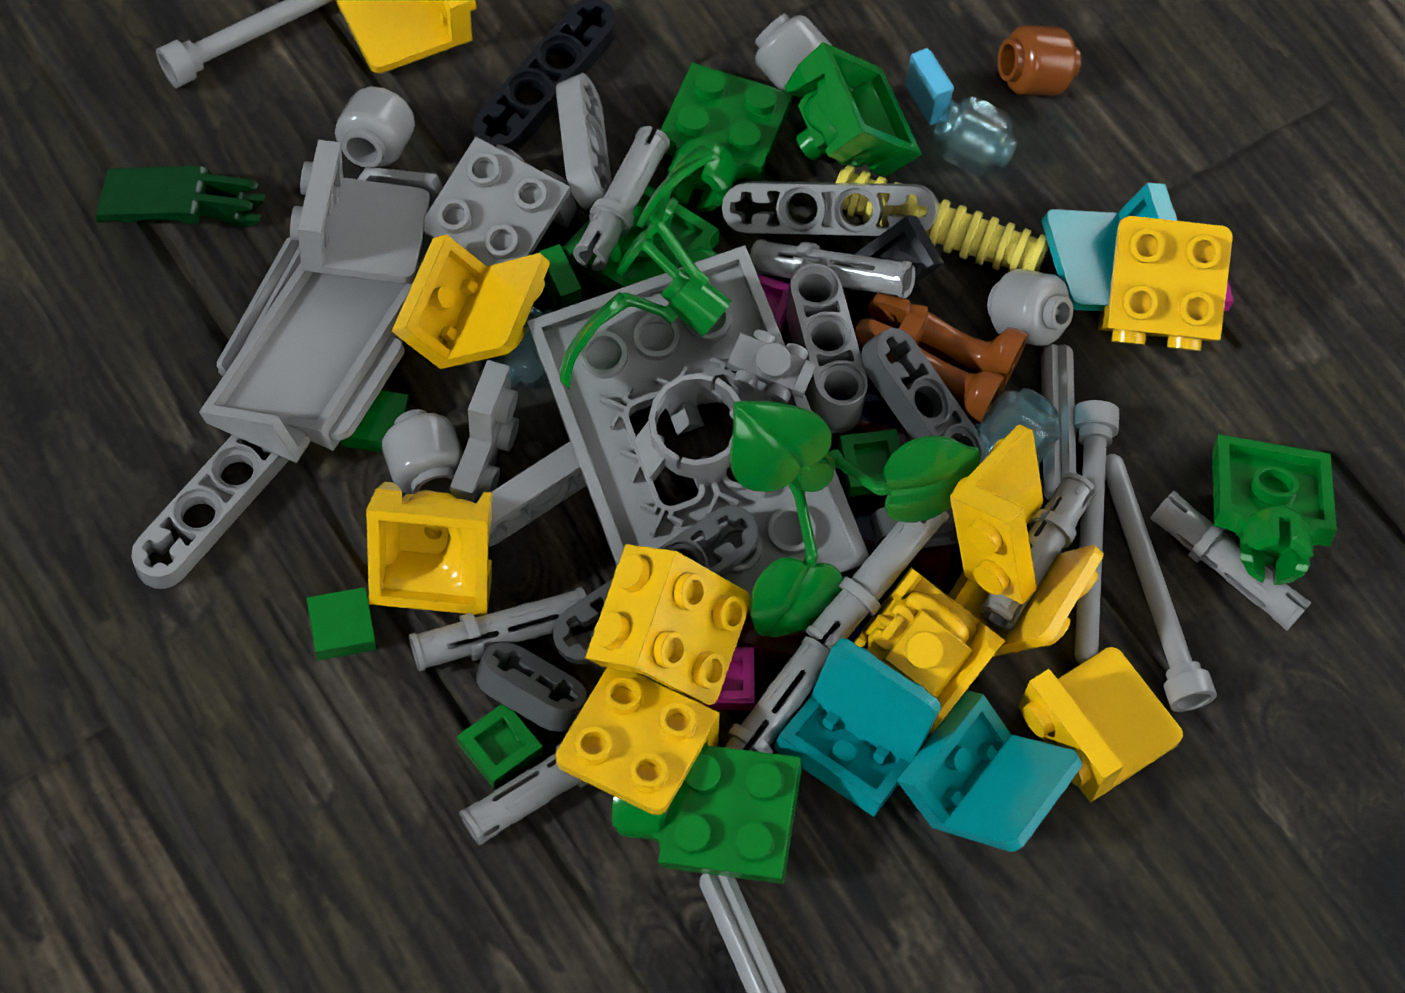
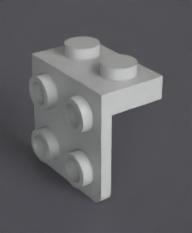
(499, 204)
(356, 223)

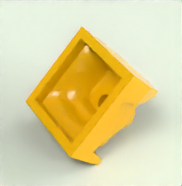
(429, 551)
(929, 640)

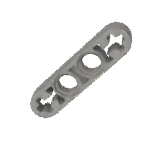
(829, 203)
(208, 489)

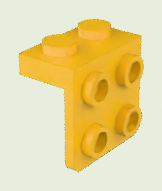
(406, 30)
(1168, 282)
(468, 309)
(993, 516)
(1047, 612)
(670, 622)
(1103, 716)
(637, 739)

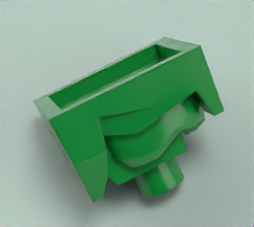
(850, 112)

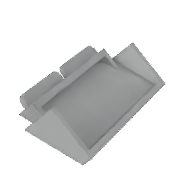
(316, 354)

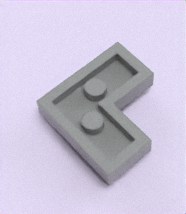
(490, 429)

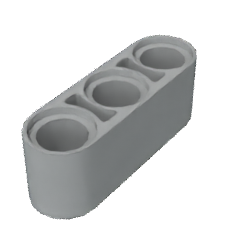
(828, 325)

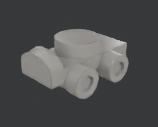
(765, 361)

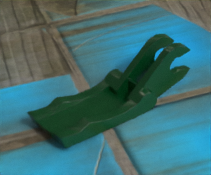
(176, 194)

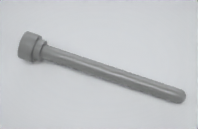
(183, 60)
(1095, 426)
(1186, 683)

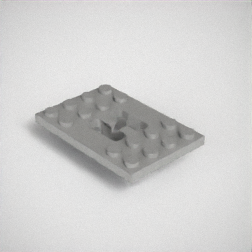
(647, 362)

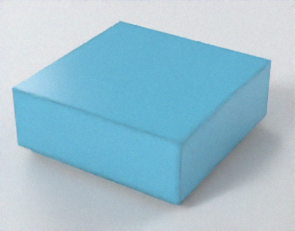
(928, 85)

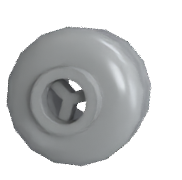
(785, 46)
(374, 127)
(1032, 303)
(422, 452)

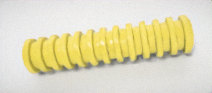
(956, 228)

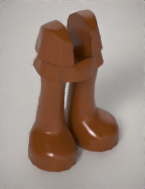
(990, 360)

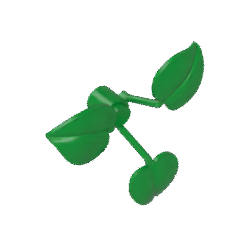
(689, 292)
(791, 446)

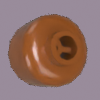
(1039, 60)

